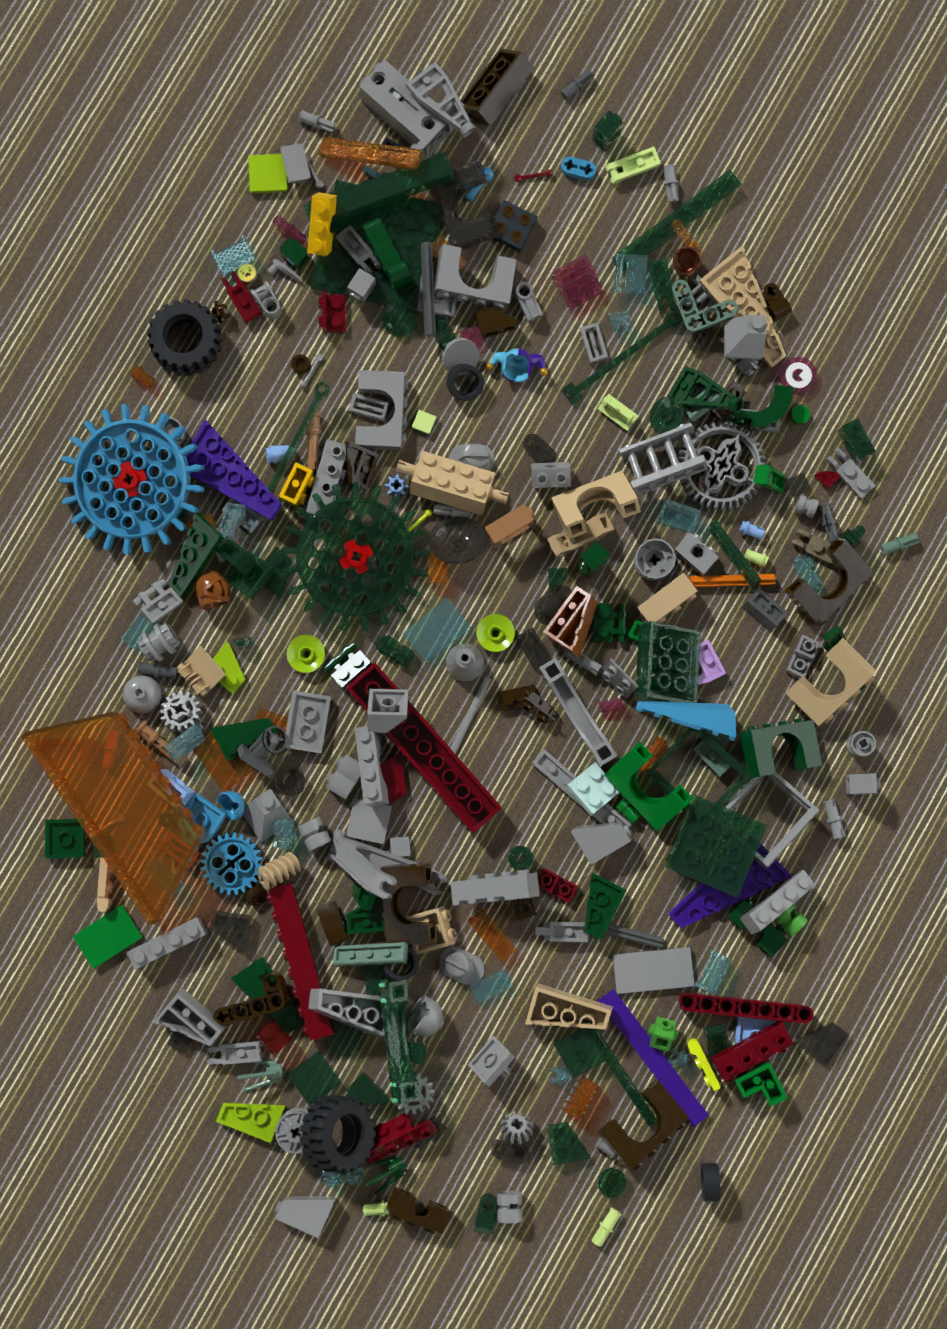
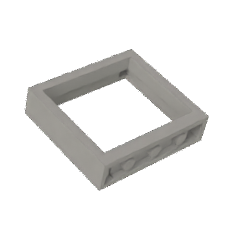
(811, 812)

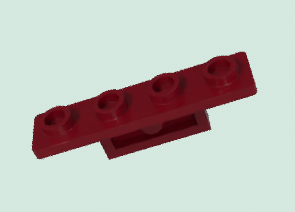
(397, 1135)

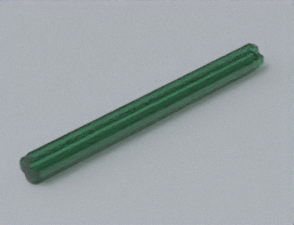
(625, 1080)

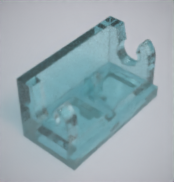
(678, 516)
(714, 973)

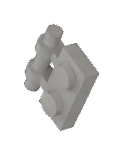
(161, 605)

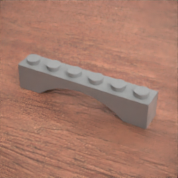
(577, 712)

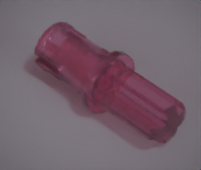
(290, 230)

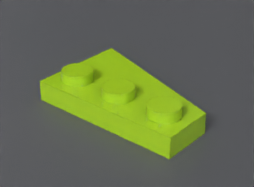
(252, 1119)

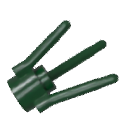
(396, 1168)

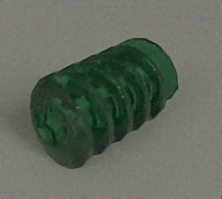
(526, 862)

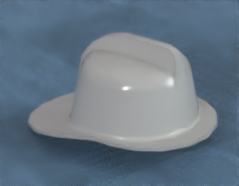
(473, 455)
(461, 965)

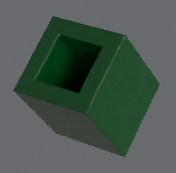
(294, 253)

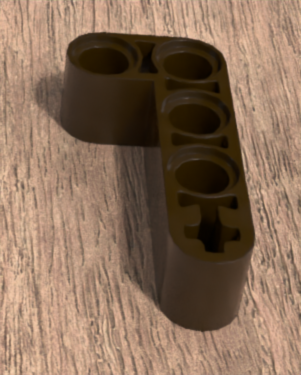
(251, 1005)

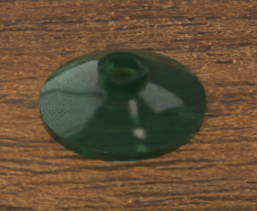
(662, 410)

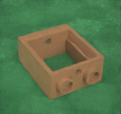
(510, 526)

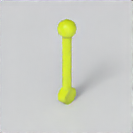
(428, 512)

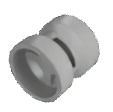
(806, 506)

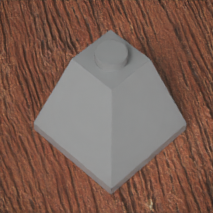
(745, 337)
(386, 709)
(263, 812)

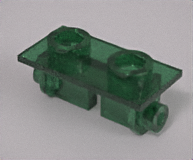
(441, 336)
(854, 535)
(402, 656)

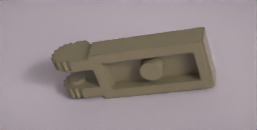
(815, 547)

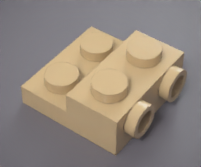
(445, 934)

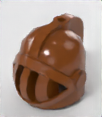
(212, 590)

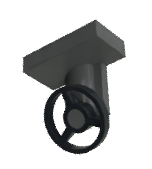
(261, 749)

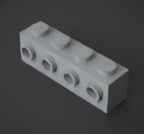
(329, 473)

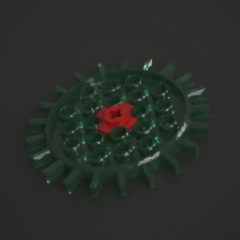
(313, 578)

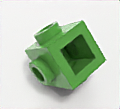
(662, 1033)

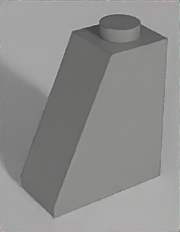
(601, 839)
(305, 1212)

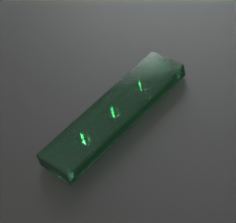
(734, 554)

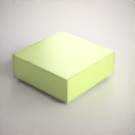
(424, 422)

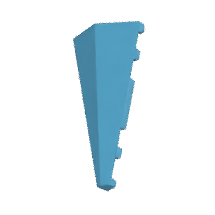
(704, 716)

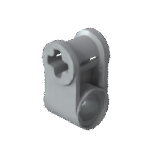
(265, 298)

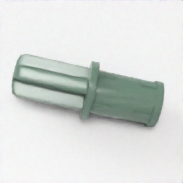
(899, 544)

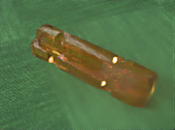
(684, 234)

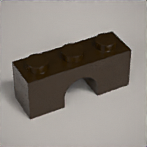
(432, 1218)

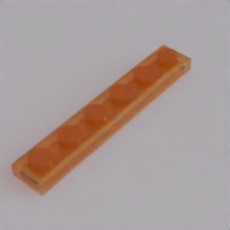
(371, 153)

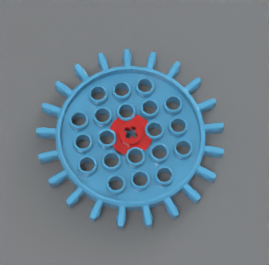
(175, 465)

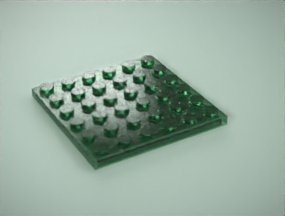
(407, 224)

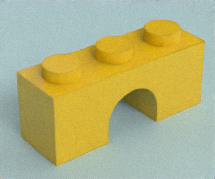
(322, 211)

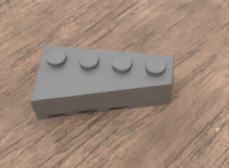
(495, 888)
(352, 1009)

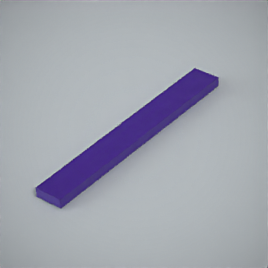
(653, 1058)

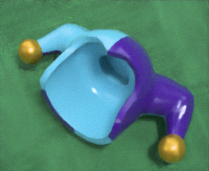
(517, 364)

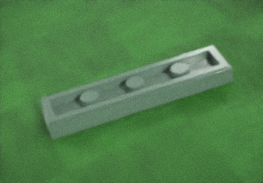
(370, 954)

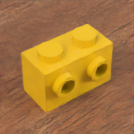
(297, 485)

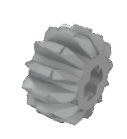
(524, 1127)

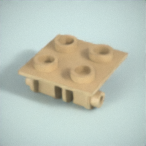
(201, 671)

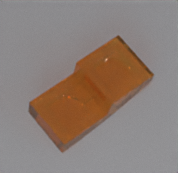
(437, 570)

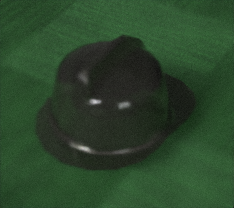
(550, 603)

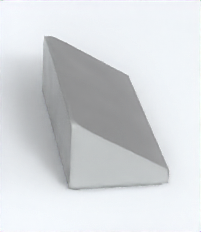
(295, 163)

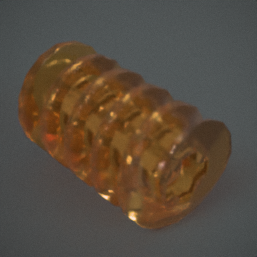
(581, 1098)

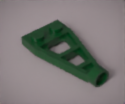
(687, 383)

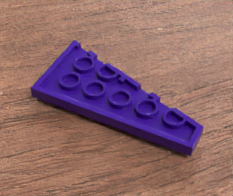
(229, 474)
(707, 900)

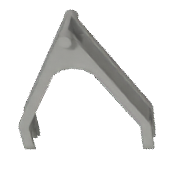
(364, 865)

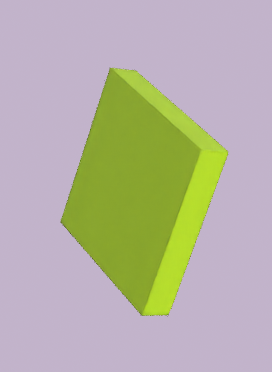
(267, 174)

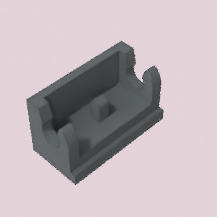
(765, 609)

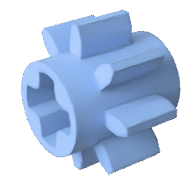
(400, 489)

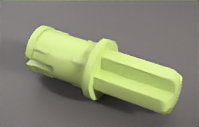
(375, 1209)
(606, 1227)

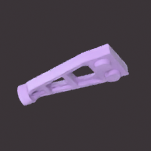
(709, 664)

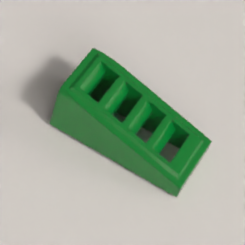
(769, 478)

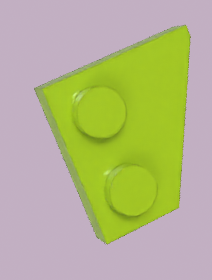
(229, 665)

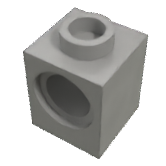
(361, 285)

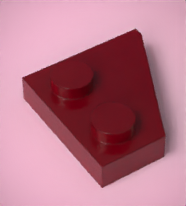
(394, 778)

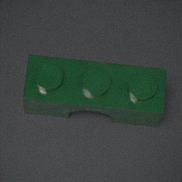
(592, 560)
(771, 938)

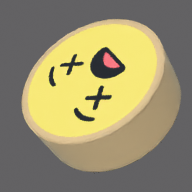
(247, 273)

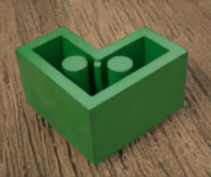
(762, 1078)

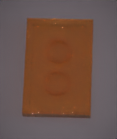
(224, 773)

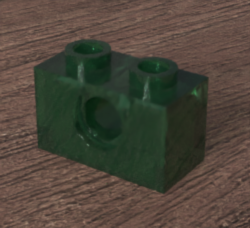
(607, 130)
(856, 441)

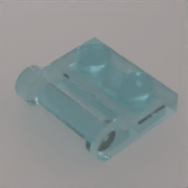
(635, 273)

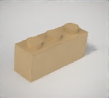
(668, 599)

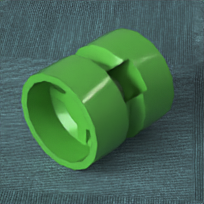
(791, 921)

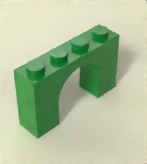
(655, 810)

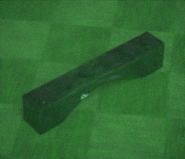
(401, 1073)

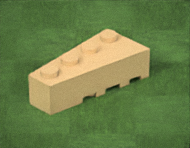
(565, 1009)

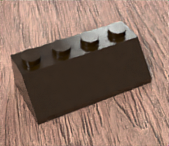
(496, 86)

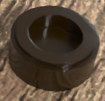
(300, 364)
(256, 896)

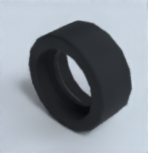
(451, 382)
(409, 974)
(710, 1182)

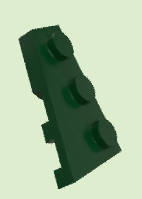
(233, 735)
(601, 906)

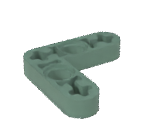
(695, 314)

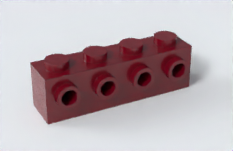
(751, 1051)

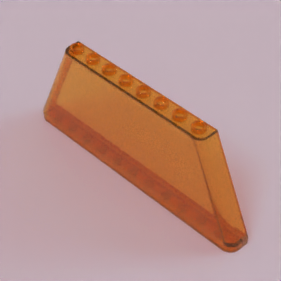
(121, 804)

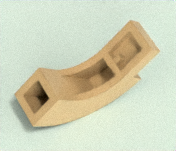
(596, 528)

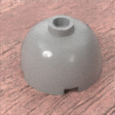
(142, 694)
(426, 1017)

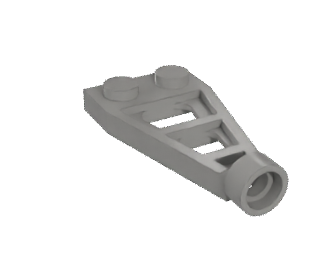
(429, 80)

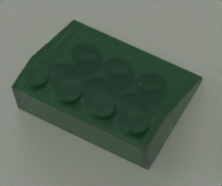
(667, 663)

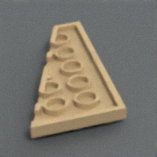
(736, 282)

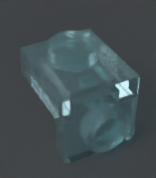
(284, 834)

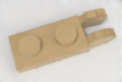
(104, 887)

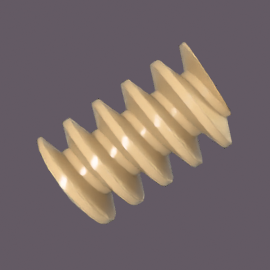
(277, 868)

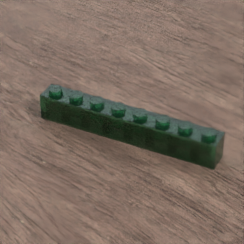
(389, 188)

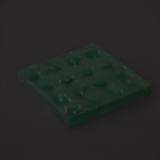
(716, 846)

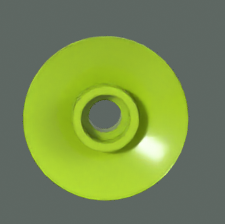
(502, 625)
(299, 646)

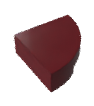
(827, 478)

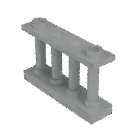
(671, 474)

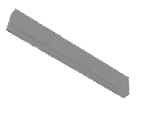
(562, 777)

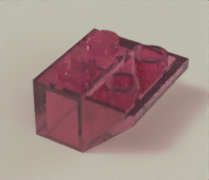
(577, 282)

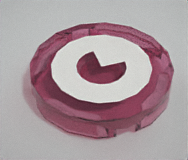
(798, 373)

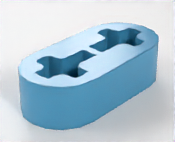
(576, 172)

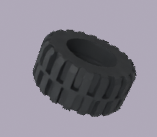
(184, 313)
(318, 1134)

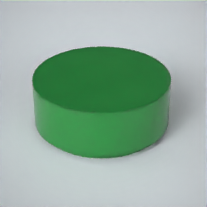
(800, 414)

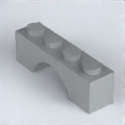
(372, 781)
(778, 902)
(167, 942)

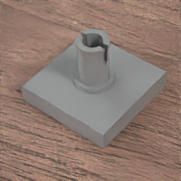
(492, 1061)

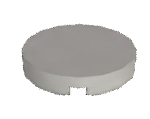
(460, 352)

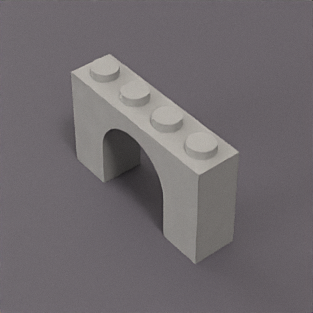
(449, 283)
(391, 385)

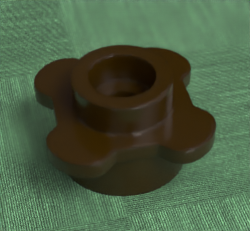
(220, 311)

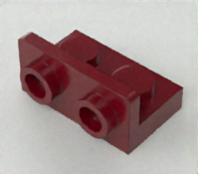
(333, 313)

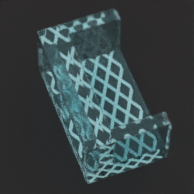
(233, 256)

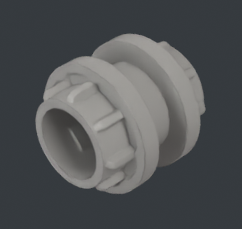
(158, 642)

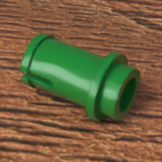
(627, 811)

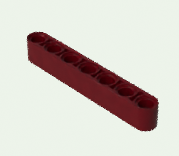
(754, 1011)

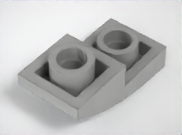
(802, 657)

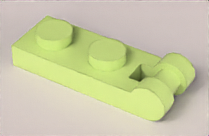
(633, 165)

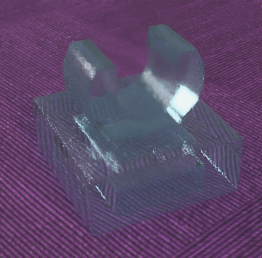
(619, 318)

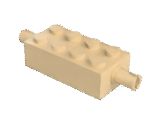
(452, 482)

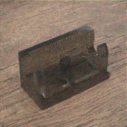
(533, 648)

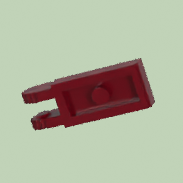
(242, 299)

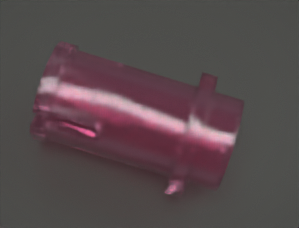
(611, 705)

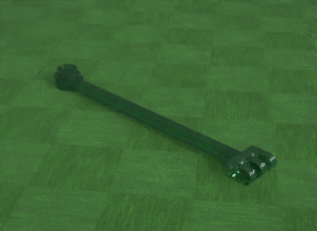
(575, 391)
(299, 434)

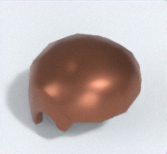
(686, 261)

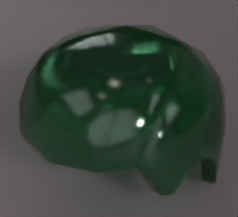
(611, 1182)

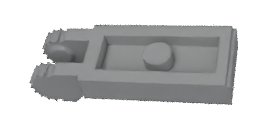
(851, 474)
(236, 1053)

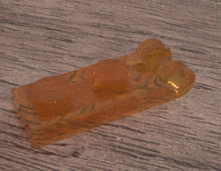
(492, 935)

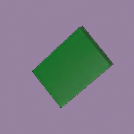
(107, 936)

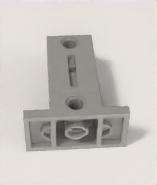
(389, 98)

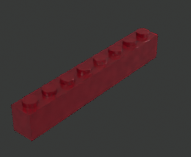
(299, 956)

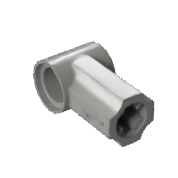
(528, 303)

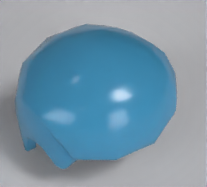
(233, 804)

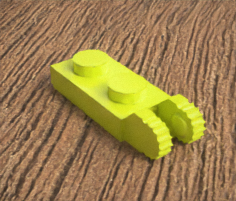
(703, 1063)

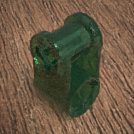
(486, 1217)

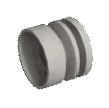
(659, 549)
(284, 1132)

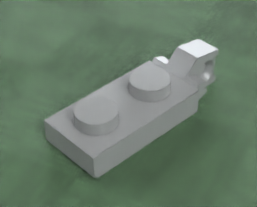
(562, 931)

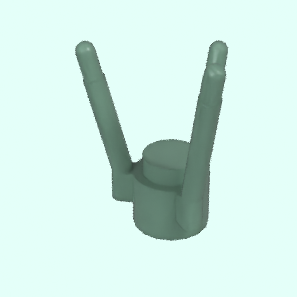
(273, 1073)

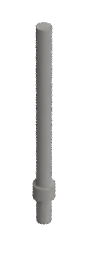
(470, 714)

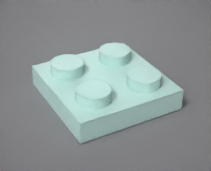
(592, 789)

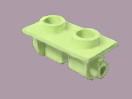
(617, 412)

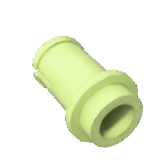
(756, 558)

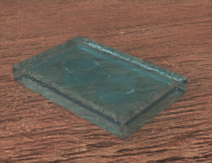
(436, 630)

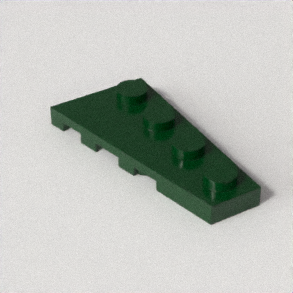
(251, 983)

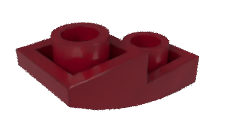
(557, 885)

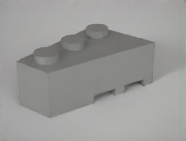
(190, 1018)

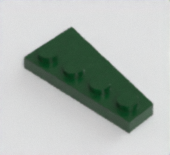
(198, 549)

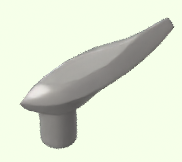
(286, 270)

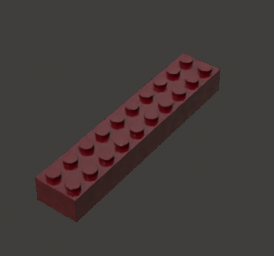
(432, 756)

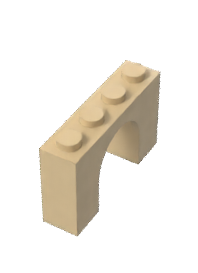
(611, 488)
(822, 706)

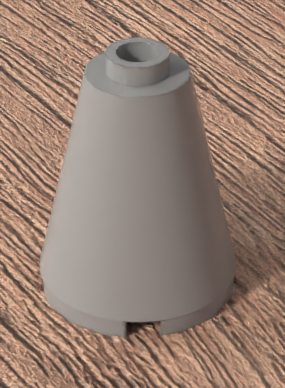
(465, 670)

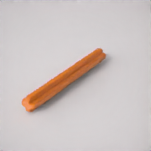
(729, 580)

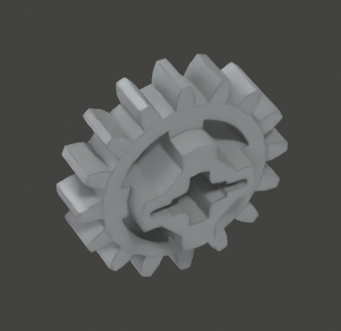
(181, 703)
(423, 1103)

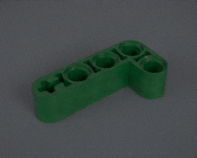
(393, 266)

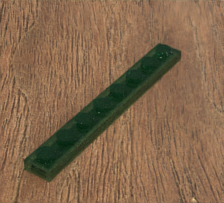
(686, 213)

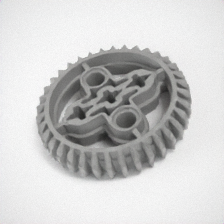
(735, 454)

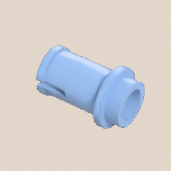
(751, 530)

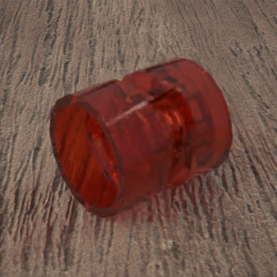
(273, 1037)

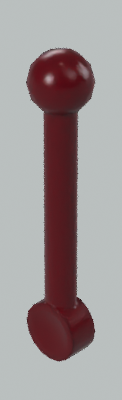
(518, 177)

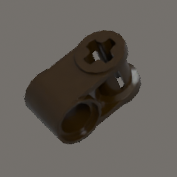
(776, 304)

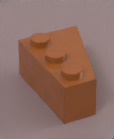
(572, 621)

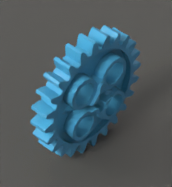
(221, 850)

